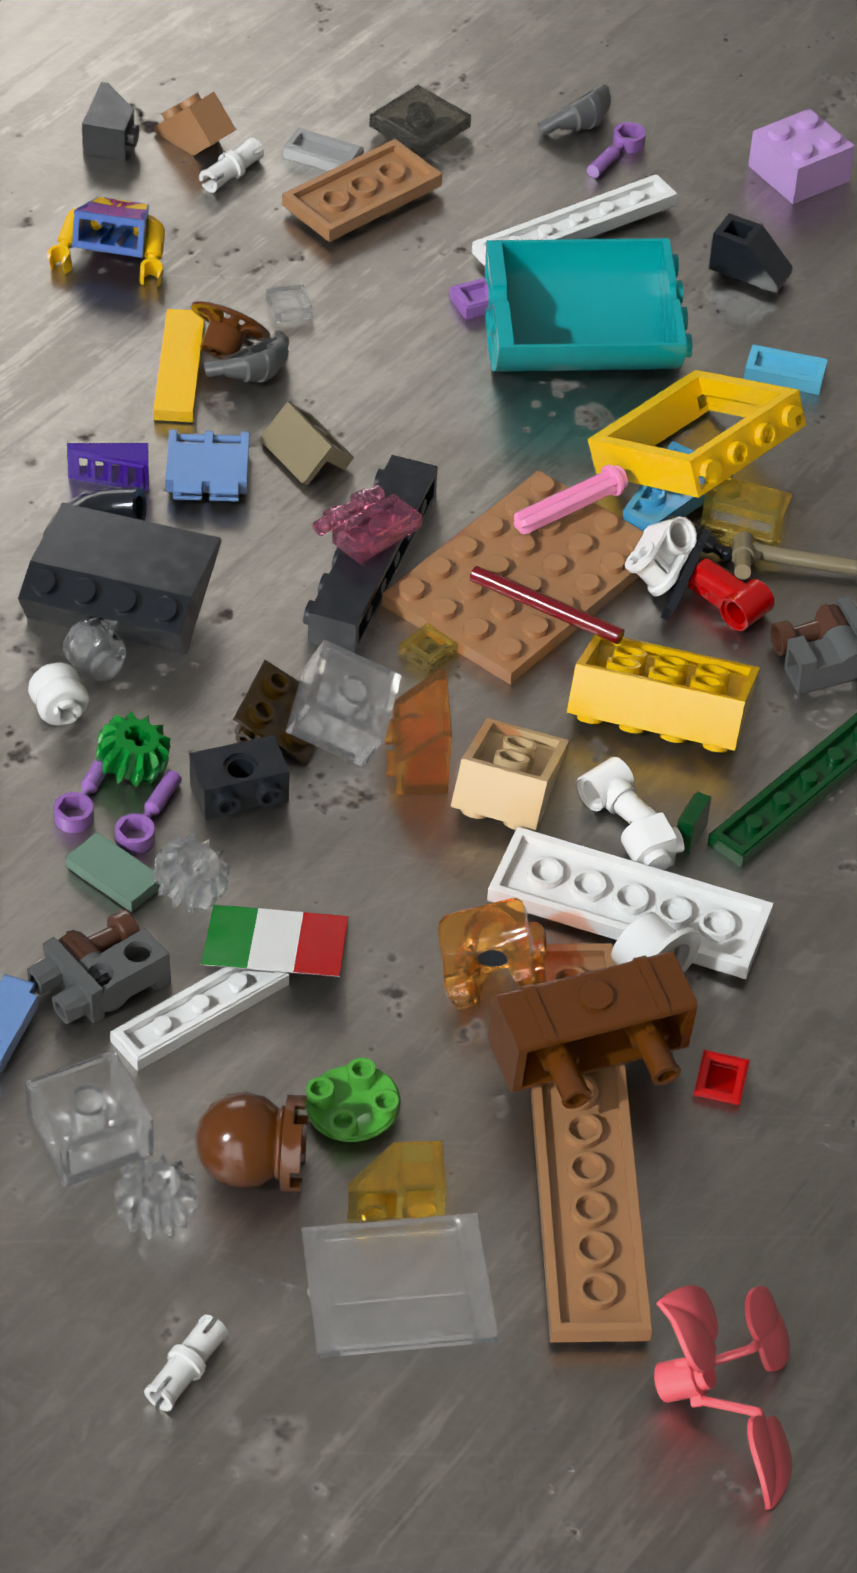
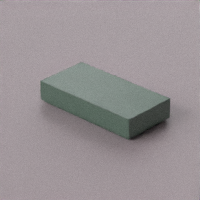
(113, 871)

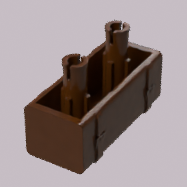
(594, 1024)

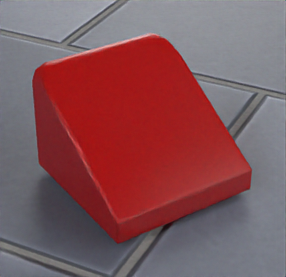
(721, 1077)

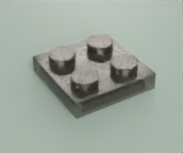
(420, 120)

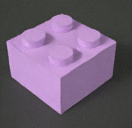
(801, 156)

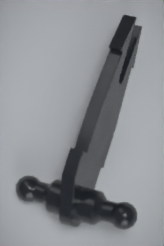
(705, 543)

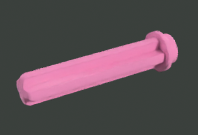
(609, 482)

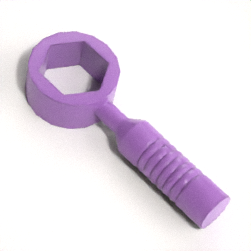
(626, 145)
(79, 800)
(143, 822)

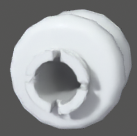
(58, 694)

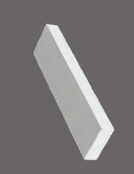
(193, 1013)

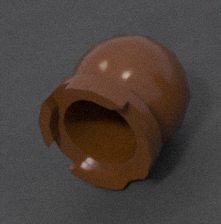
(251, 1140)

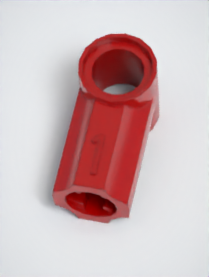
(738, 601)

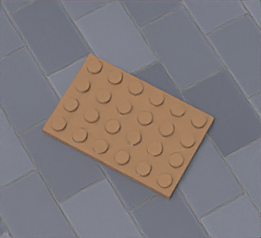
(569, 560)

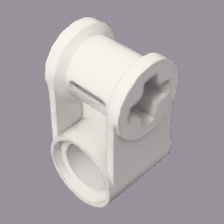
(662, 553)

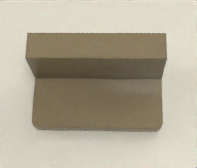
(303, 443)

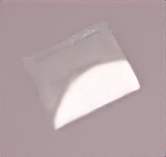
(398, 1285)

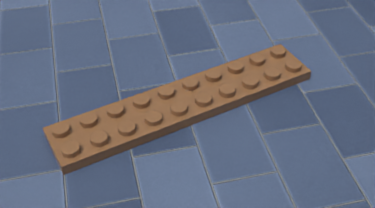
(589, 1195)

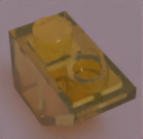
(400, 1184)

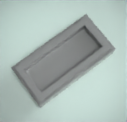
(319, 150)

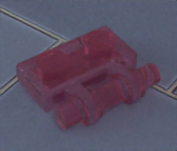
(374, 528)

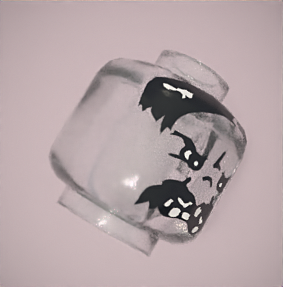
(94, 650)

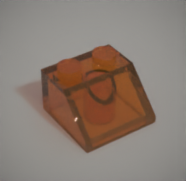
(421, 738)

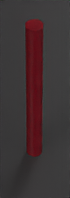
(547, 605)

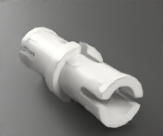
(231, 165)
(186, 1362)

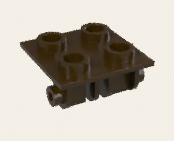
(268, 709)

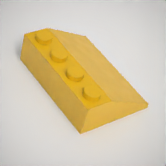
(663, 692)

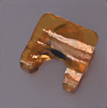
(488, 940)

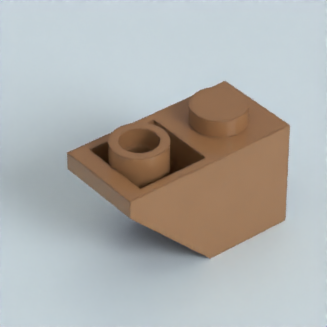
(195, 123)

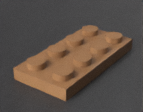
(361, 190)

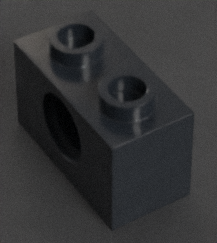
(239, 777)

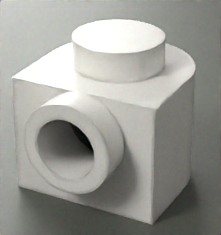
(653, 841)

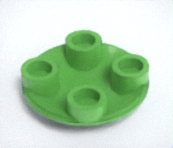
(353, 1101)

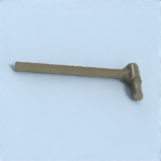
(747, 550)

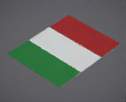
(275, 940)

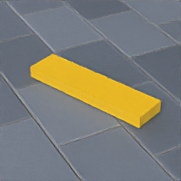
(179, 366)

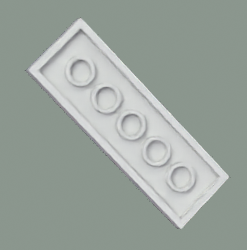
(610, 892)

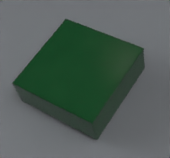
(694, 820)

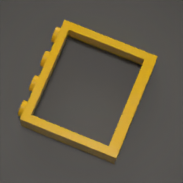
(770, 418)

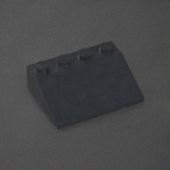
(120, 570)

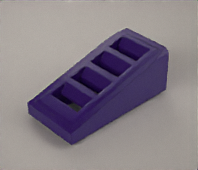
(130, 463)

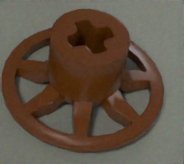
(223, 334)

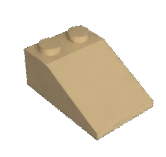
(508, 774)

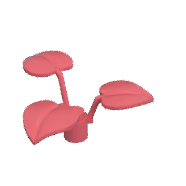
(693, 1375)

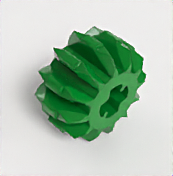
(133, 749)

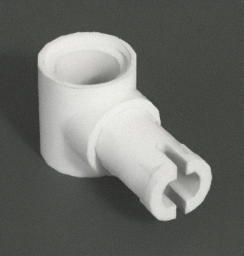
(612, 787)

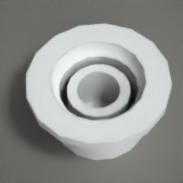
(653, 936)

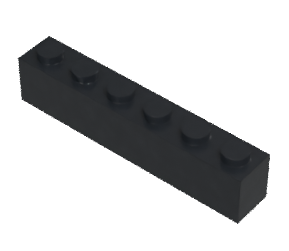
(353, 591)

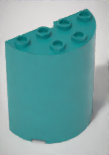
(585, 305)

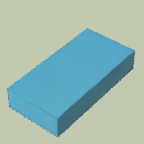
(786, 369)

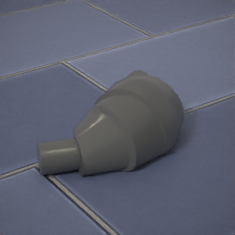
(581, 114)
(254, 363)

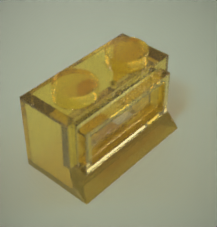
(749, 508)

